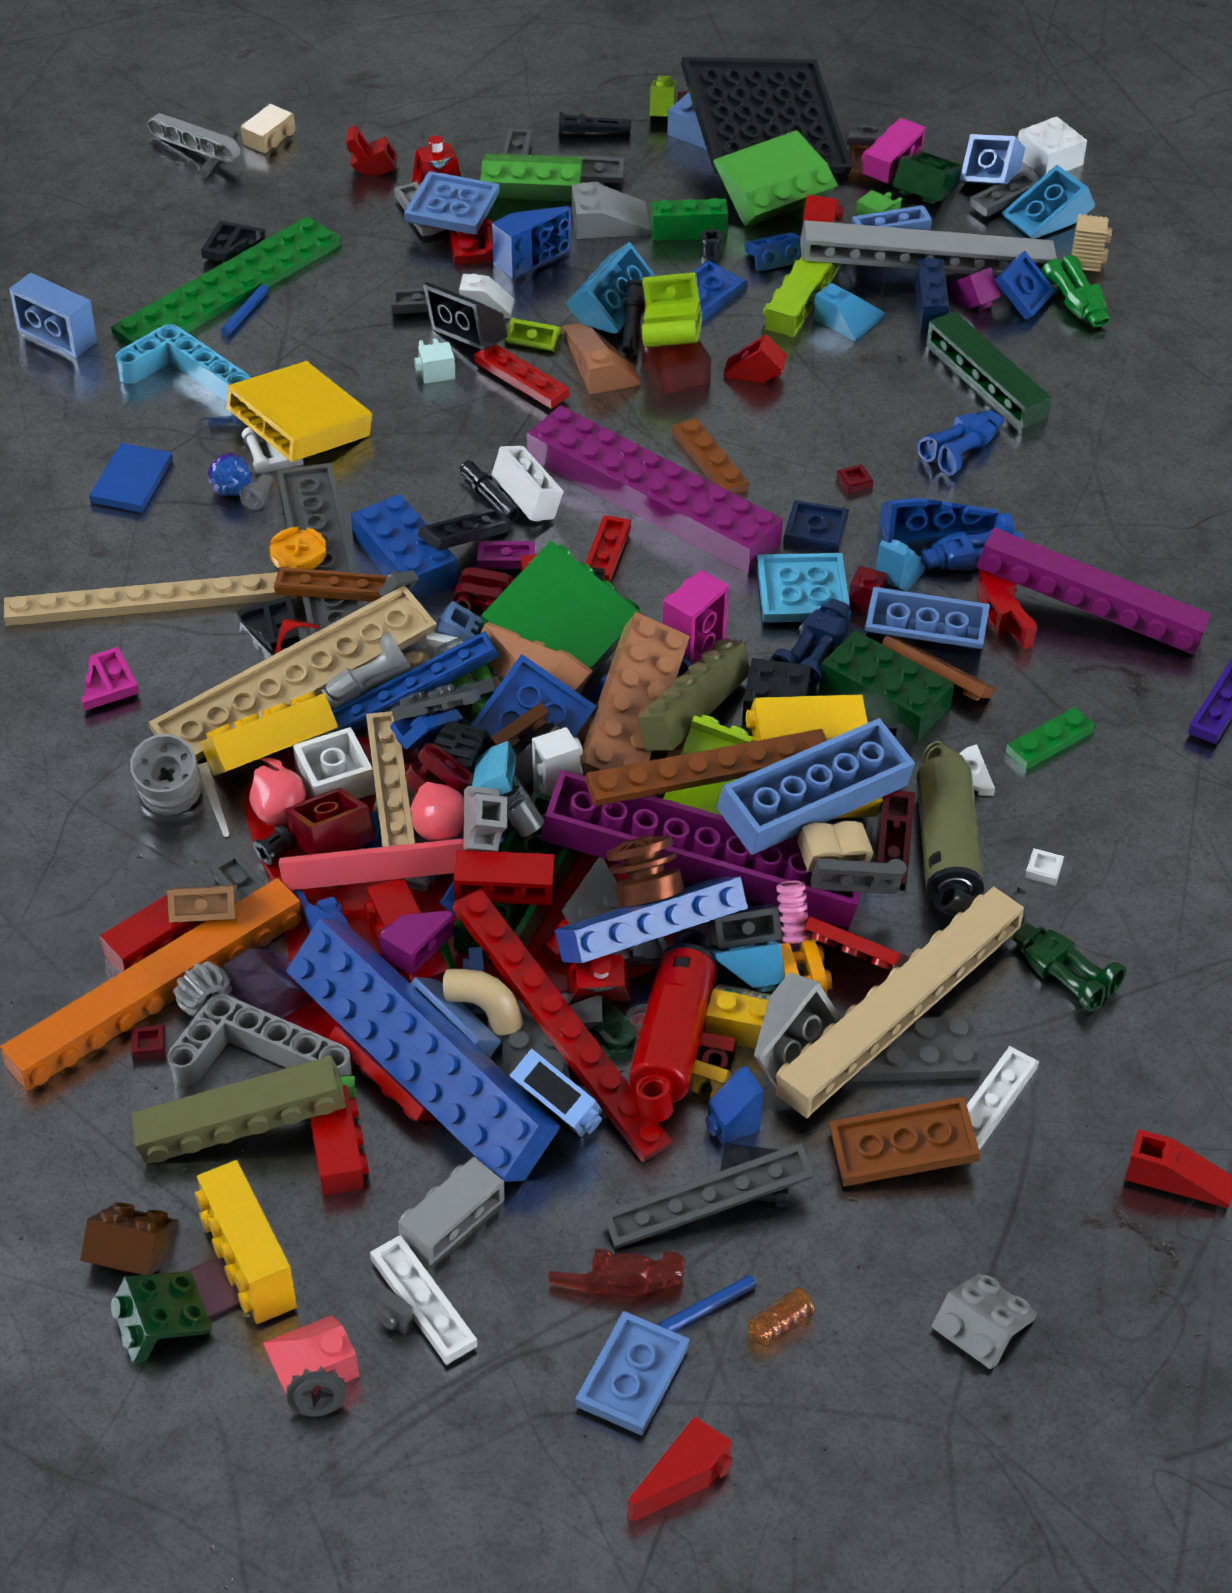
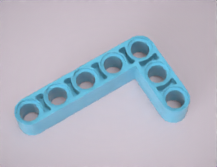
(176, 346)

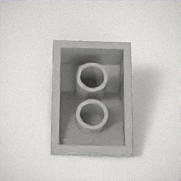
(607, 212)
(793, 1018)

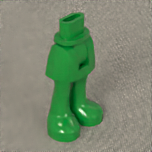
(1086, 300)

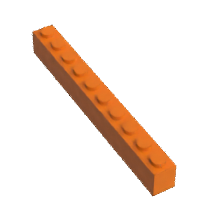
(146, 986)

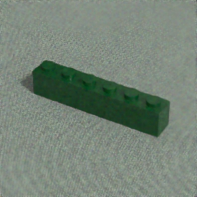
(989, 369)

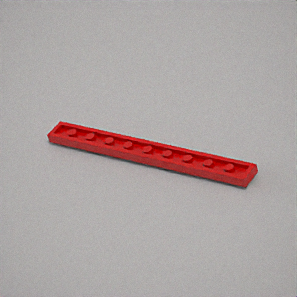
(560, 1024)

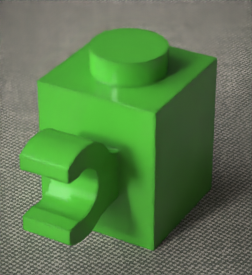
(875, 202)

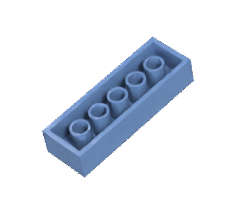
(815, 785)

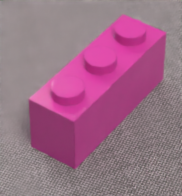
(885, 154)

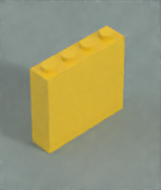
(299, 411)
(791, 715)

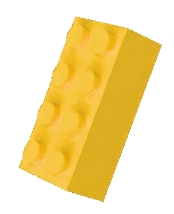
(262, 736)
(245, 1242)

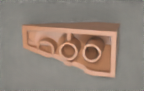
(598, 361)
(558, 663)

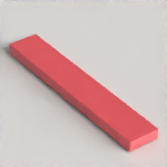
(370, 864)

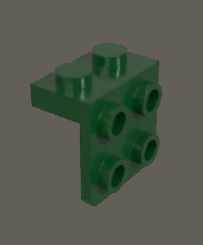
(157, 1309)

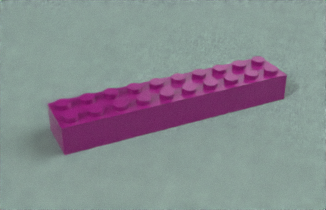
(655, 489)
(702, 843)

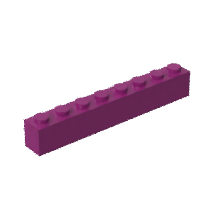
(1093, 590)

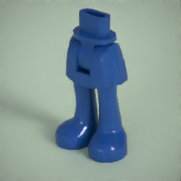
(972, 432)
(961, 550)

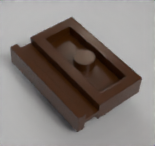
(529, 722)

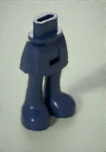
(822, 628)

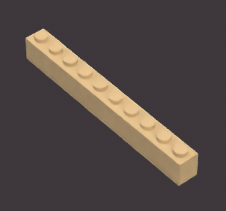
(898, 1002)

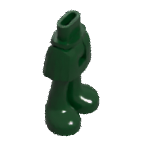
(1051, 952)

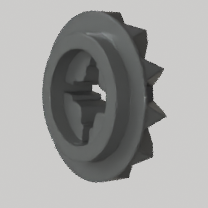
(327, 1399)

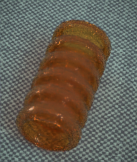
(781, 1316)

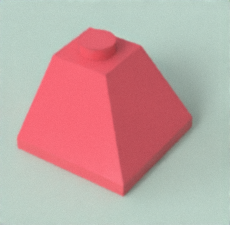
(313, 1346)

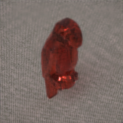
(625, 1274)

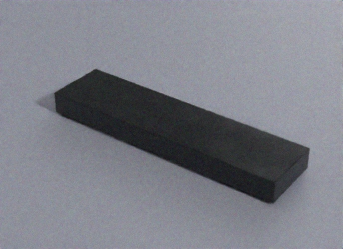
(465, 529)

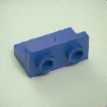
(774, 251)
(422, 728)

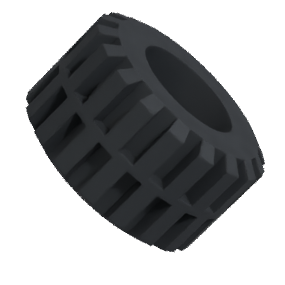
(463, 743)

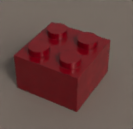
(330, 823)

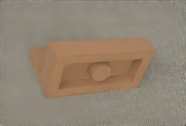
(201, 903)

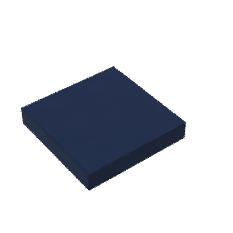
(816, 526)

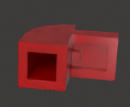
(370, 158)

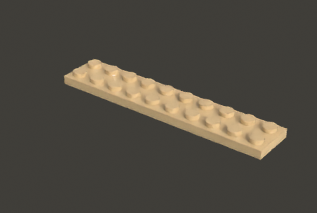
(300, 667)

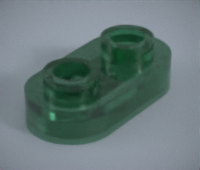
(614, 1026)

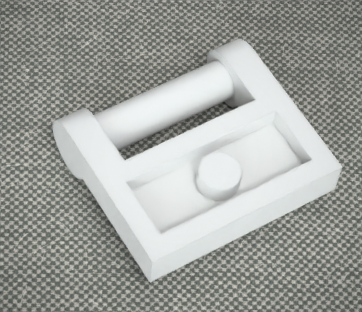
(262, 463)

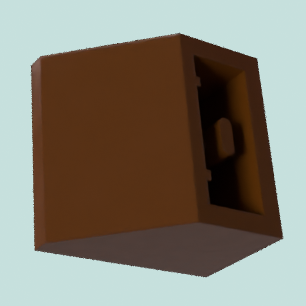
(128, 1238)

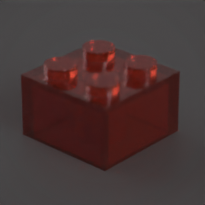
(677, 366)

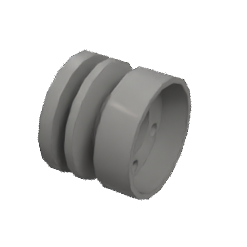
(165, 759)

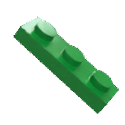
(1050, 738)

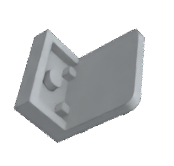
(982, 1318)

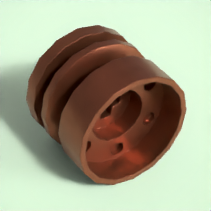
(645, 871)

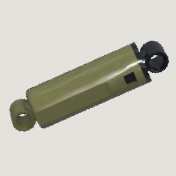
(949, 830)

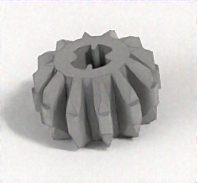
(200, 985)

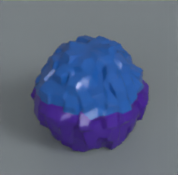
(229, 474)

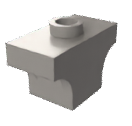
(483, 818)

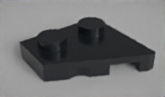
(266, 621)

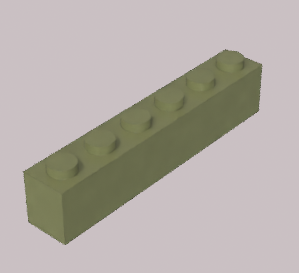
(694, 693)
(238, 1110)

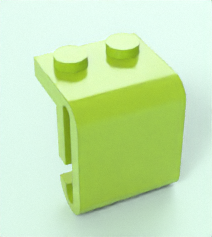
(671, 310)

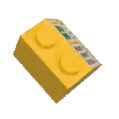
(736, 1014)

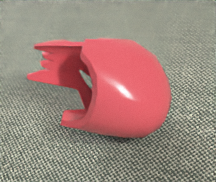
(275, 790)
(438, 812)

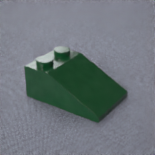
(926, 176)

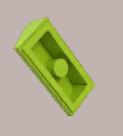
(533, 334)

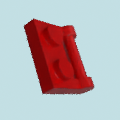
(466, 247)

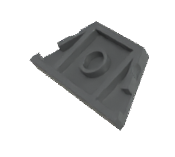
(595, 896)

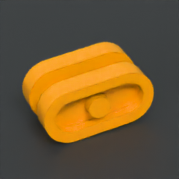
(811, 959)

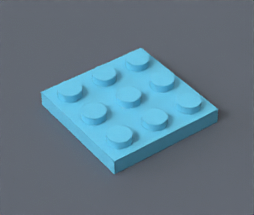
(799, 584)

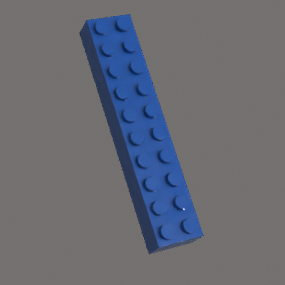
(423, 1050)

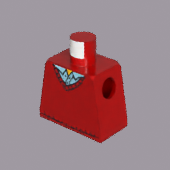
(437, 158)
(598, 977)

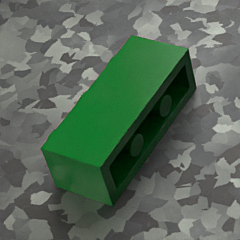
(687, 218)

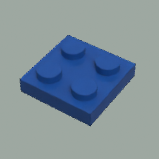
(1025, 285)

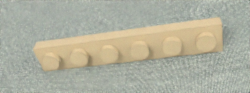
(389, 781)

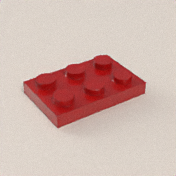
(855, 944)

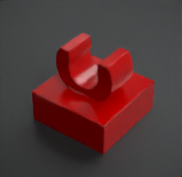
(717, 1045)

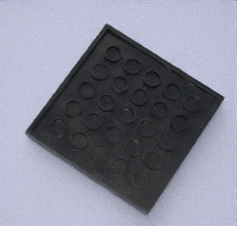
(761, 99)

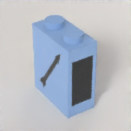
(557, 1094)

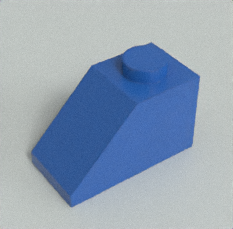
(736, 1108)

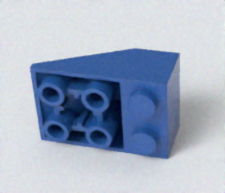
(530, 239)

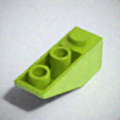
(662, 95)

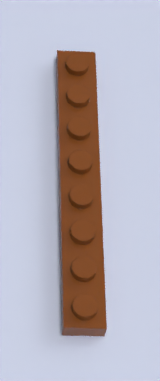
(695, 768)

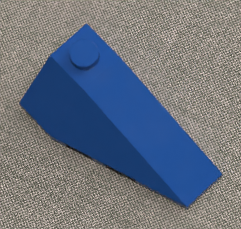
(931, 520)

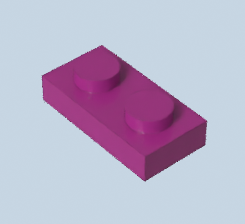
(503, 554)

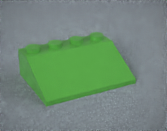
(774, 177)

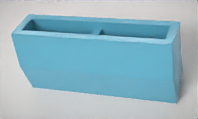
(496, 768)

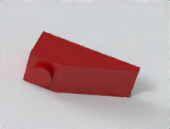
(684, 1469)

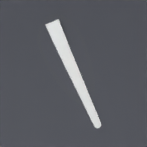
(209, 787)

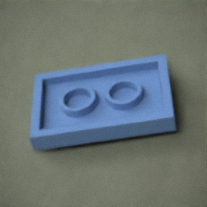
(632, 1373)

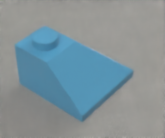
(845, 312)
(755, 964)

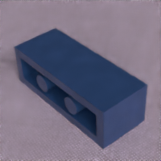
(930, 291)

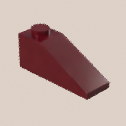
(895, 828)

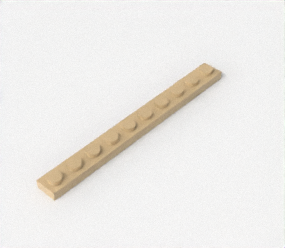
(140, 599)

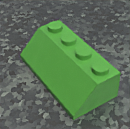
(532, 176)

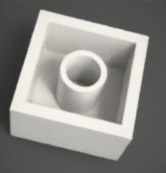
(1052, 145)
(334, 763)

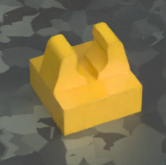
(706, 1072)

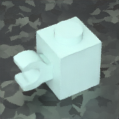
(435, 361)

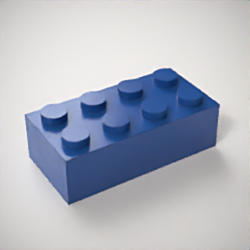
(391, 541)

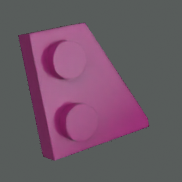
(108, 679)

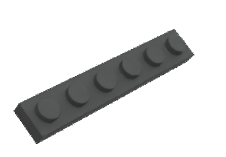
(708, 1195)

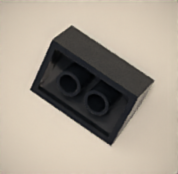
(464, 318)

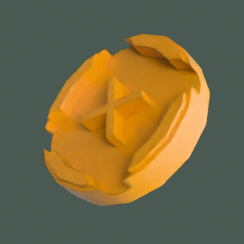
(297, 548)

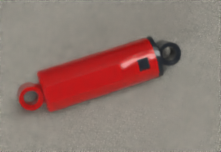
(673, 1025)

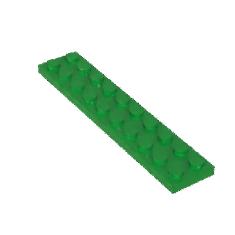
(232, 281)

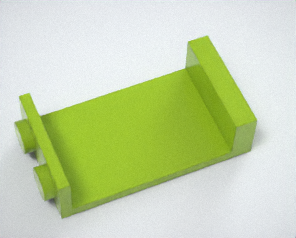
(707, 735)

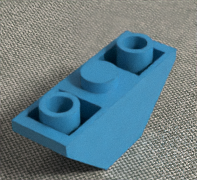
(900, 564)

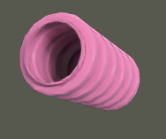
(793, 911)

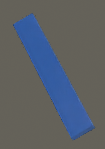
(424, 678)

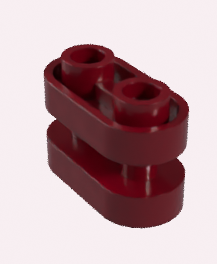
(479, 588)
(438, 768)

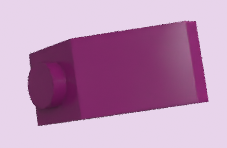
(975, 290)
(415, 938)

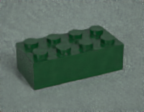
(890, 684)

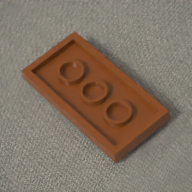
(904, 1141)

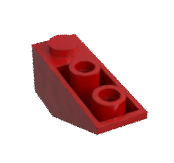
(1175, 1168)

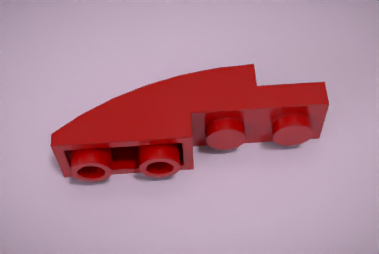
(1005, 610)

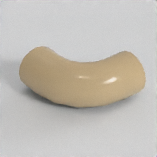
(487, 993)

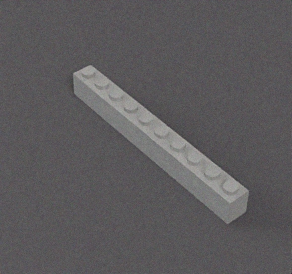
(904, 246)

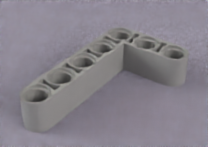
(250, 1028)

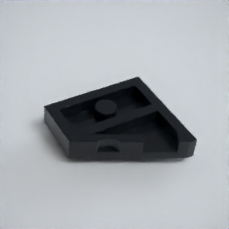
(231, 240)

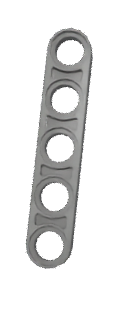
(182, 134)

